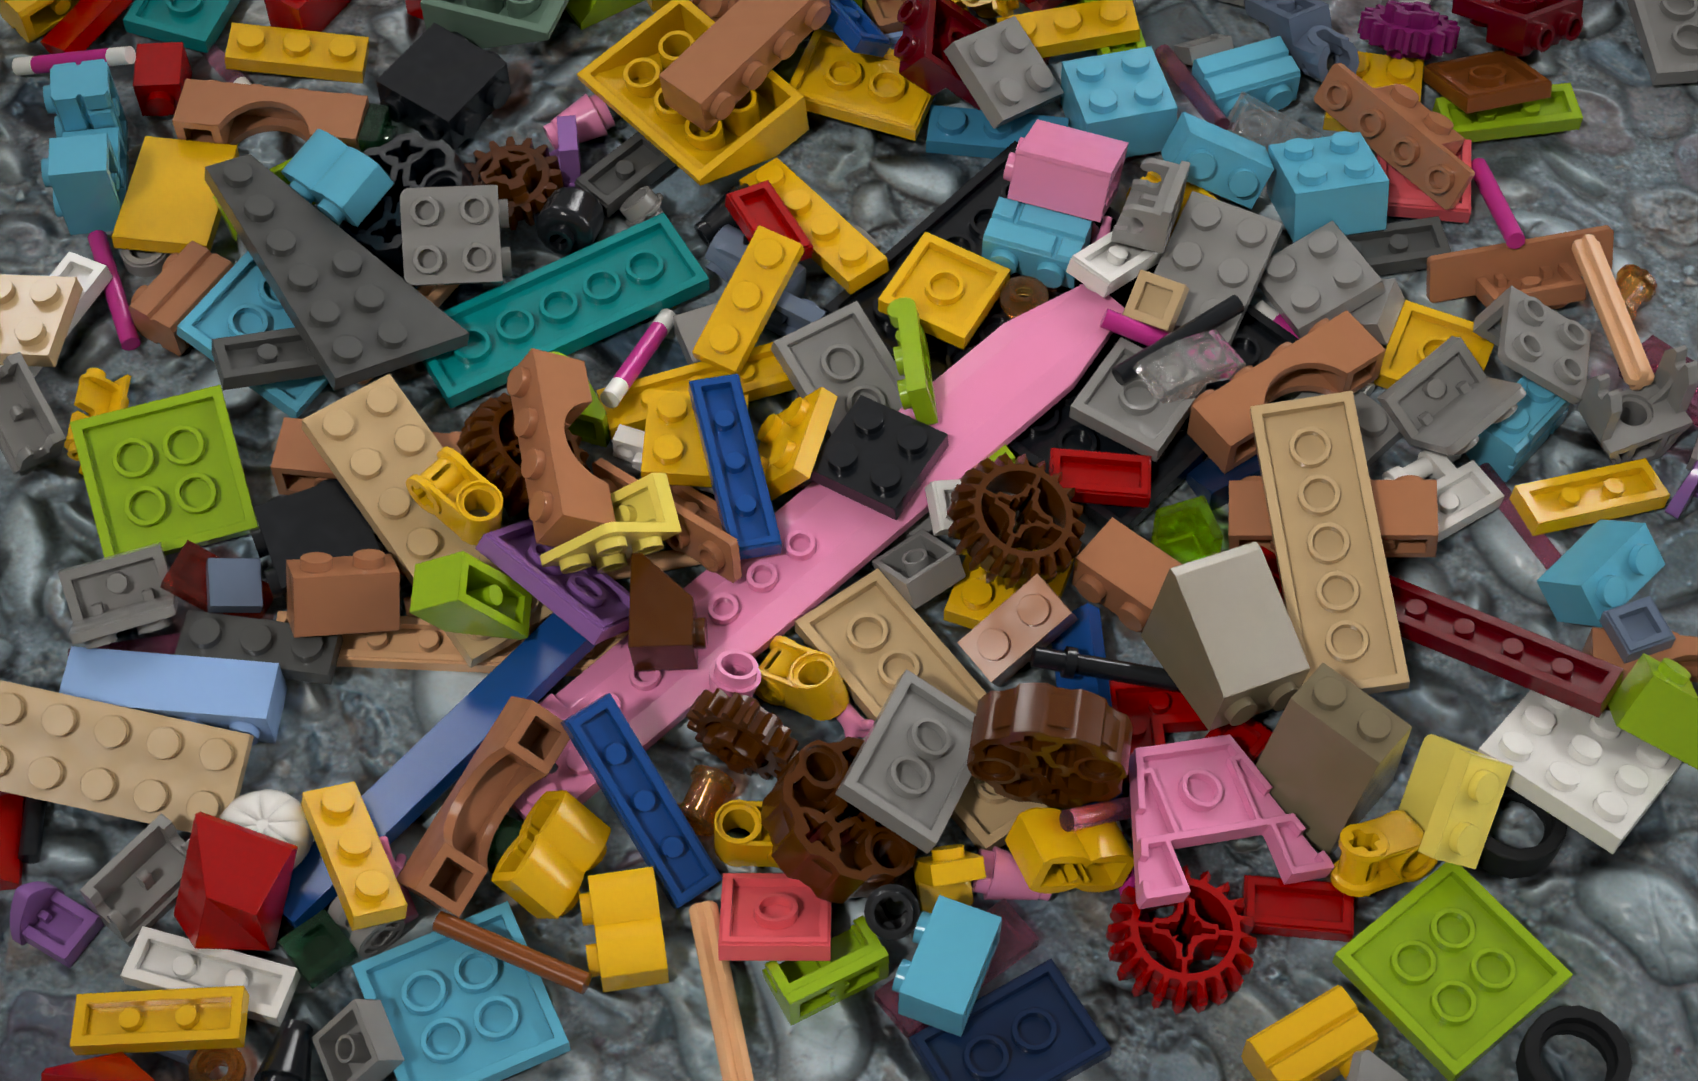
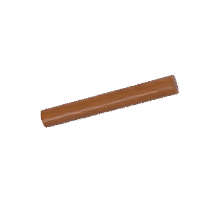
(512, 952)

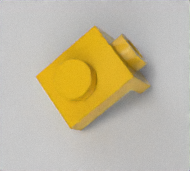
(947, 874)

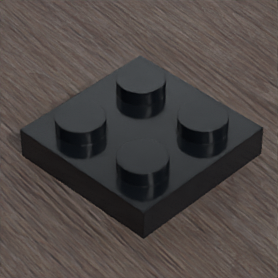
(878, 457)

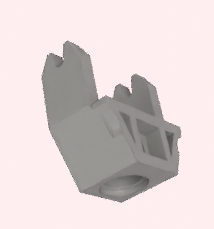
(1644, 421)

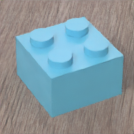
(1120, 98)
(1328, 182)

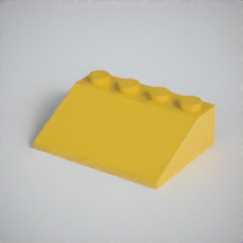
(630, 84)

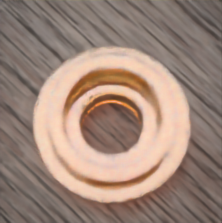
(1022, 285)
(208, 1059)

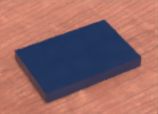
(1017, 1033)

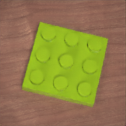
(165, 473)
(1452, 969)

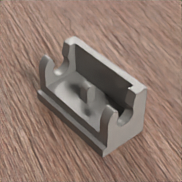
(1152, 207)
(26, 422)
(139, 881)

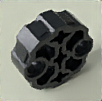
(409, 164)

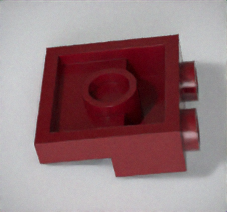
(1524, 24)
(927, 32)

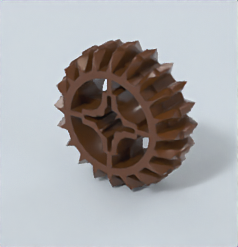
(494, 451)
(987, 520)

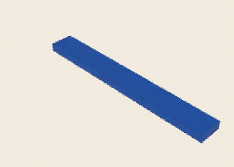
(445, 752)

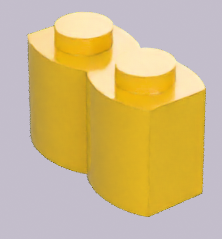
(552, 855)
(1063, 860)
(627, 929)

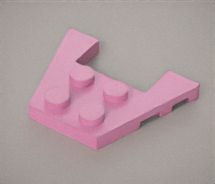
(1202, 796)

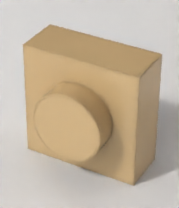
(1156, 301)

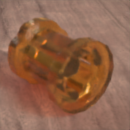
(1629, 281)
(705, 797)

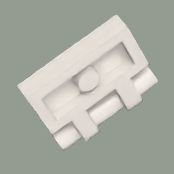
(1462, 492)

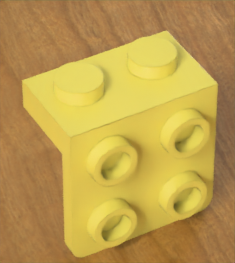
(643, 520)
(1454, 799)

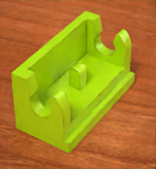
(812, 986)

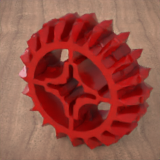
(1223, 937)

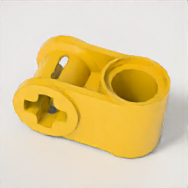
(453, 489)
(802, 680)
(748, 851)
(1380, 855)

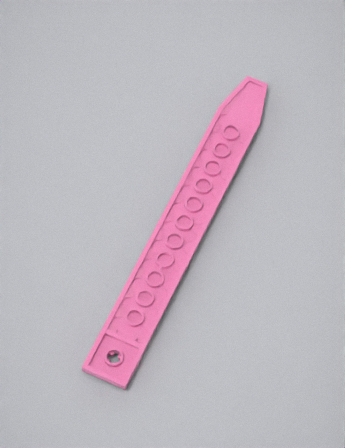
(830, 537)

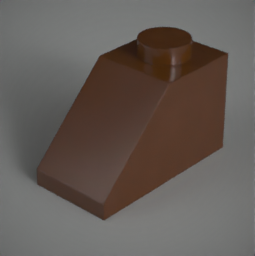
(662, 621)

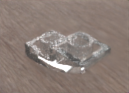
(1265, 124)
(1187, 365)

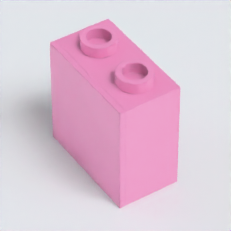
(1066, 170)

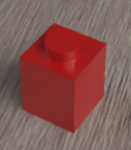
(160, 77)

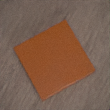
(1486, 81)

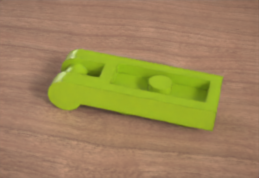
(913, 361)

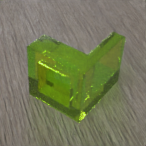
(1187, 530)

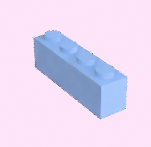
(191, 688)

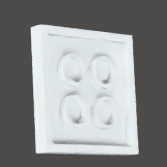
(1580, 767)

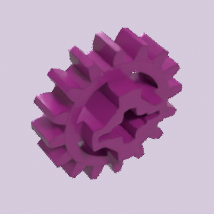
(1408, 30)

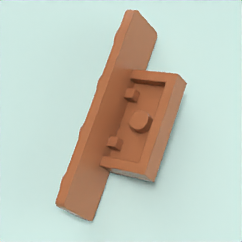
(1400, 131)
(1538, 268)
(699, 521)

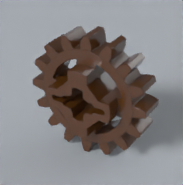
(522, 176)
(741, 733)

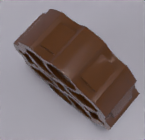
(1050, 745)
(808, 842)

